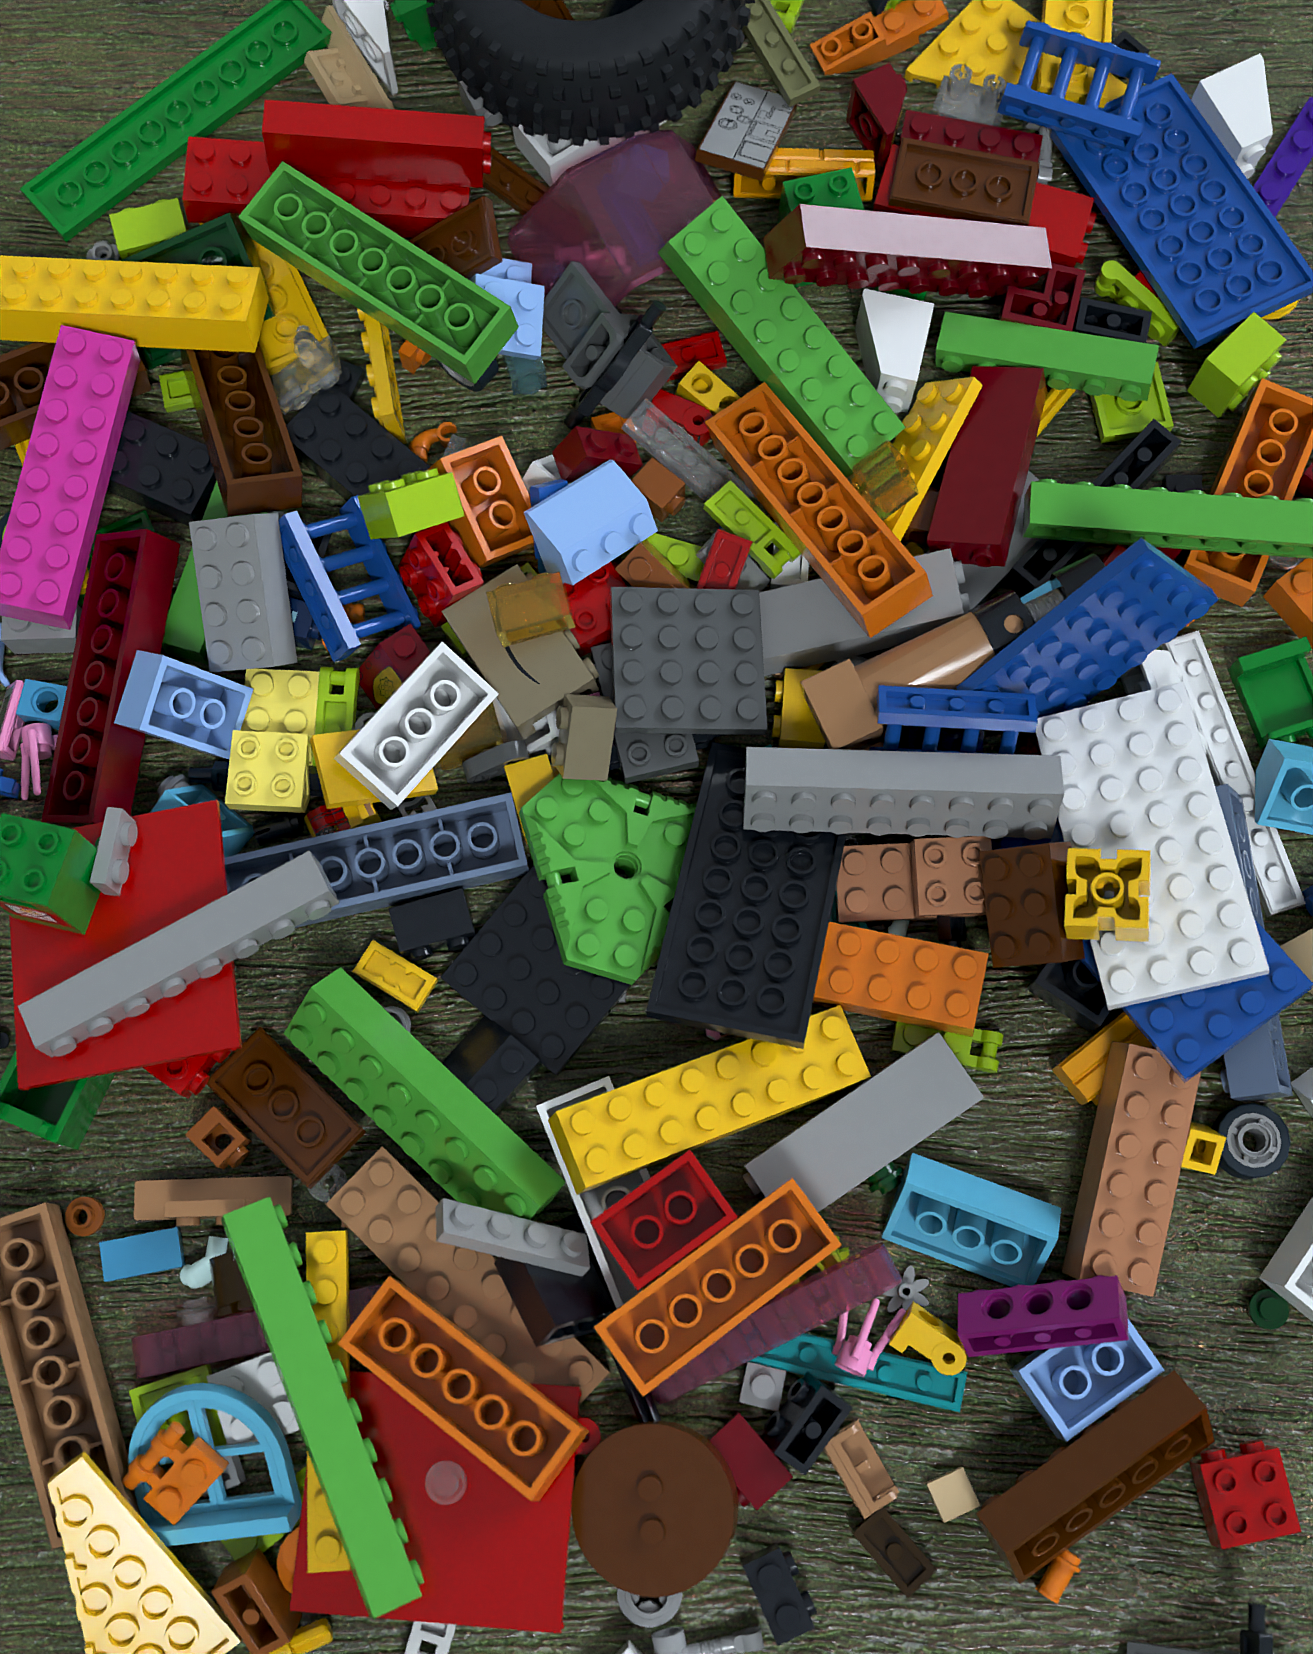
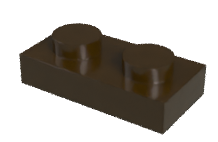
(894, 1551)

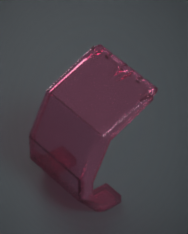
(615, 213)

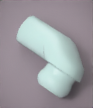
(199, 1273)

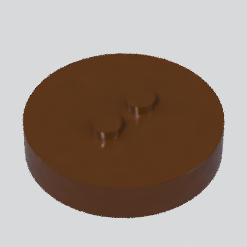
(654, 1508)

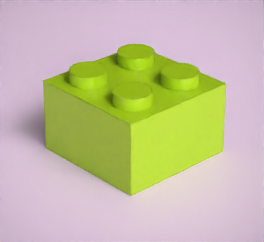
(1237, 366)
(410, 503)

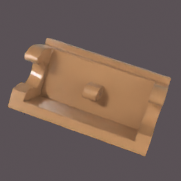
(860, 1469)

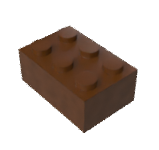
(1027, 905)

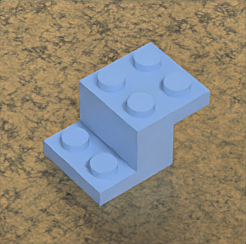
(512, 284)

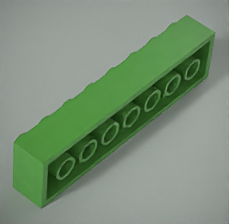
(379, 272)
(780, 336)
(419, 1101)

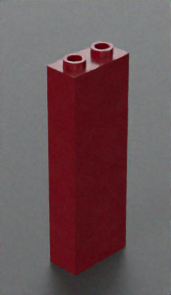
(989, 467)

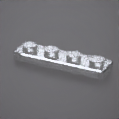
(679, 452)

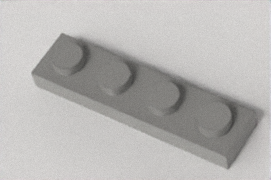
(511, 1237)

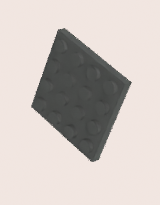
(687, 661)

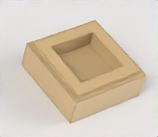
(952, 1494)

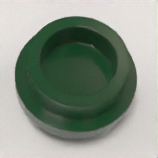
(885, 1178)
(1268, 1309)

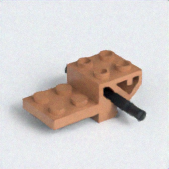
(914, 882)

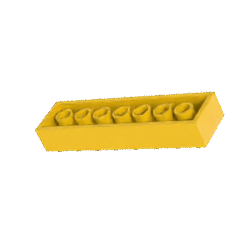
(133, 301)
(704, 1101)

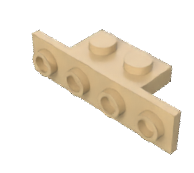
(343, 70)

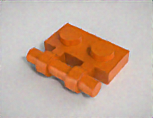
(185, 1481)

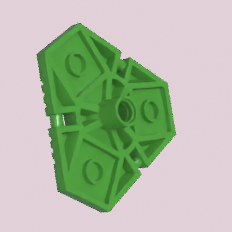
(588, 832)

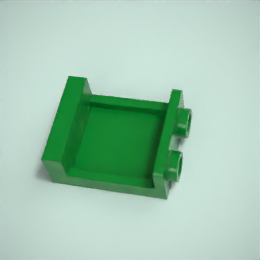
(1276, 691)

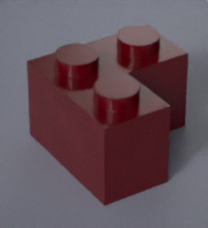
(1053, 306)

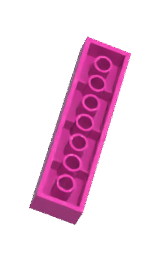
(65, 476)

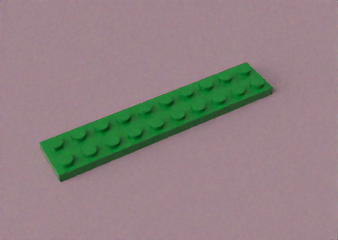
(186, 104)

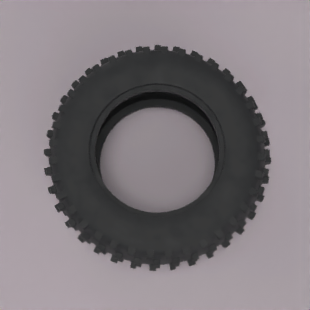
(590, 74)

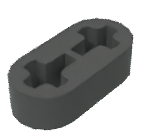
(492, 762)

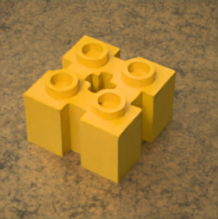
(1090, 878)

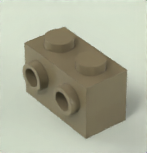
(584, 737)

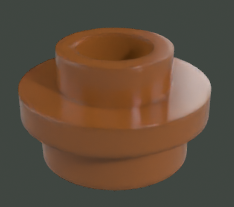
(95, 1216)

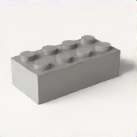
(243, 592)

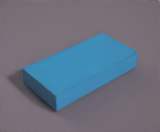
(142, 1254)

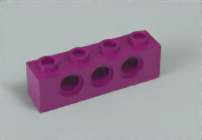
(1061, 1324)

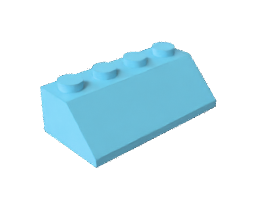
(972, 1222)

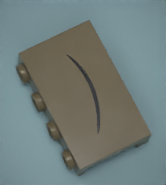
(526, 674)

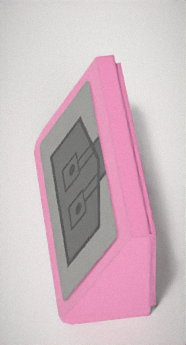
(10, 722)

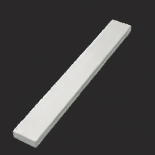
(1231, 766)

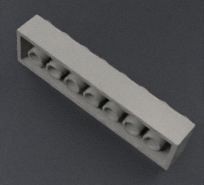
(902, 792)

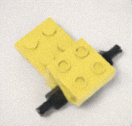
(272, 751)

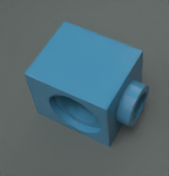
(34, 699)

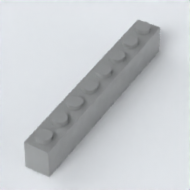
(178, 955)

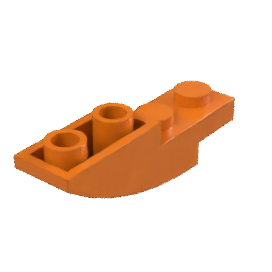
(877, 37)

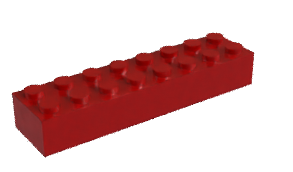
(228, 174)

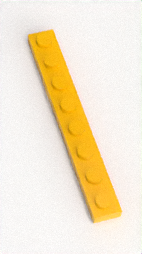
(329, 1275)

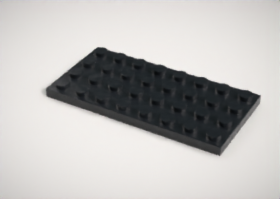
(745, 918)

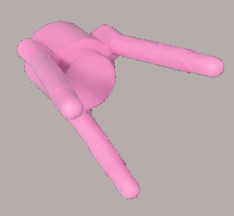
(36, 746)
(855, 1354)

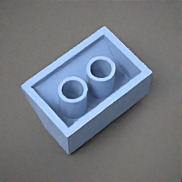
(590, 522)

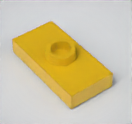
(395, 976)

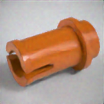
(1058, 1575)

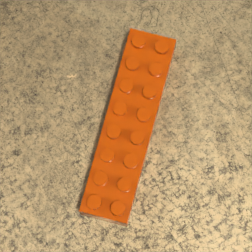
(819, 510)

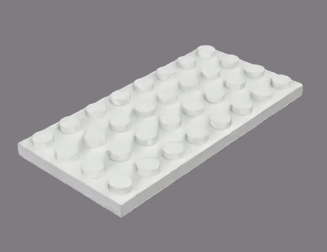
(1145, 784)

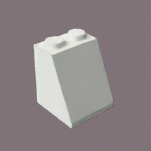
(1238, 110)
(892, 344)

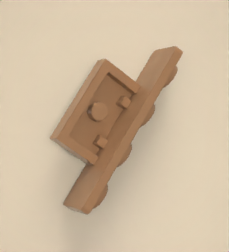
(207, 1198)

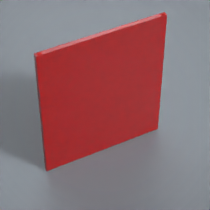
(171, 874)
(481, 1559)

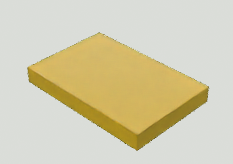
(342, 788)

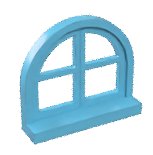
(222, 1515)

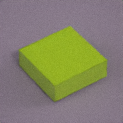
(175, 392)

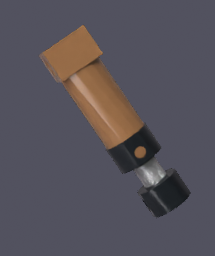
(846, 695)

